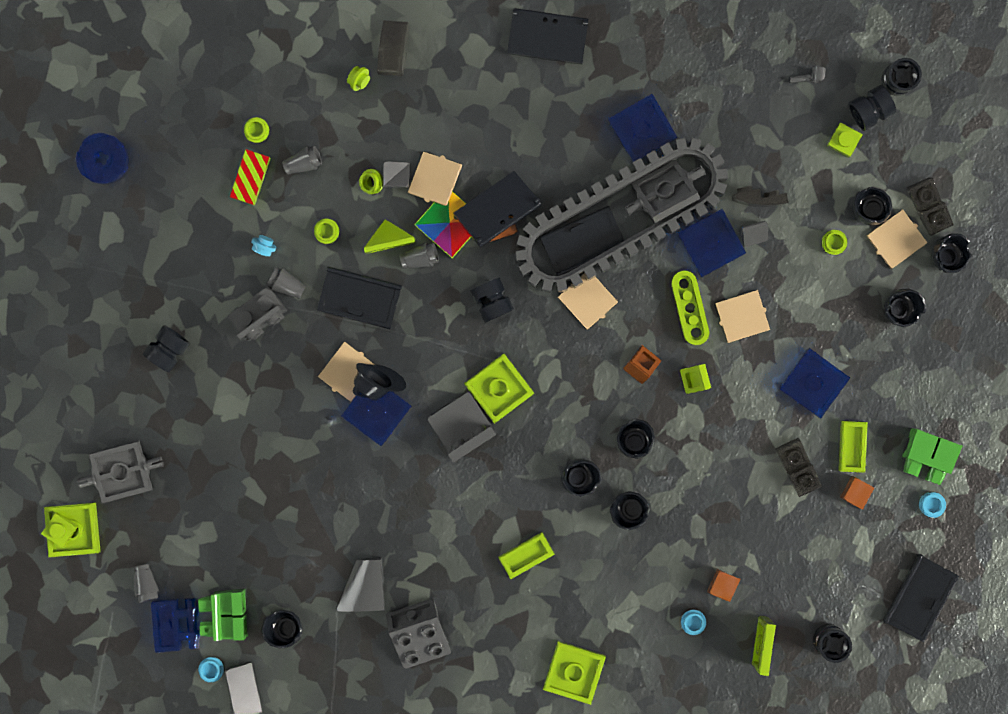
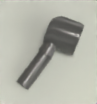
(817, 76)

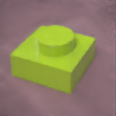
(844, 140)
(695, 378)
(59, 530)

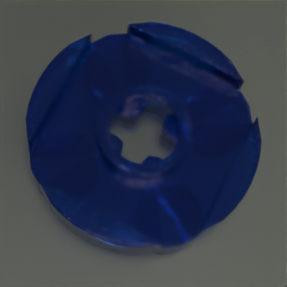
(97, 172)

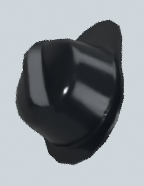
(376, 381)

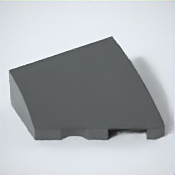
(364, 588)

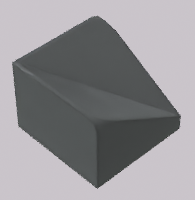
(396, 174)

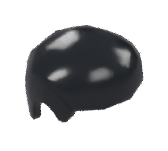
(872, 206)
(951, 253)
(904, 307)
(636, 439)
(581, 477)
(629, 510)
(282, 629)

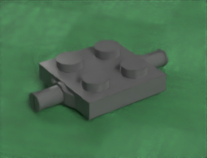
(665, 191)
(120, 472)

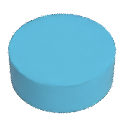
(932, 504)

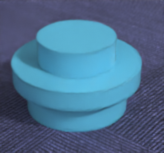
(263, 245)
(693, 622)
(211, 669)

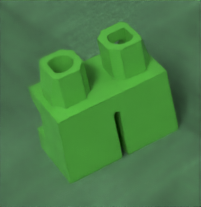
(932, 452)
(227, 615)

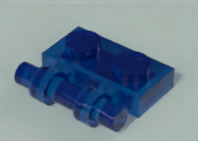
(167, 625)

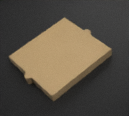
(435, 178)
(896, 239)
(588, 301)
(742, 316)
(342, 370)

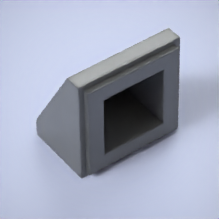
(754, 233)

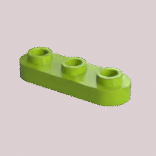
(691, 295)

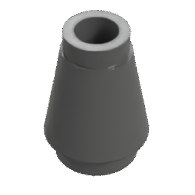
(304, 160)
(420, 256)
(285, 283)
(144, 584)

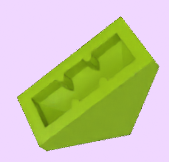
(388, 237)

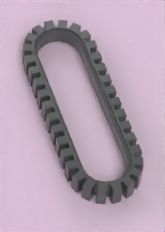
(613, 186)

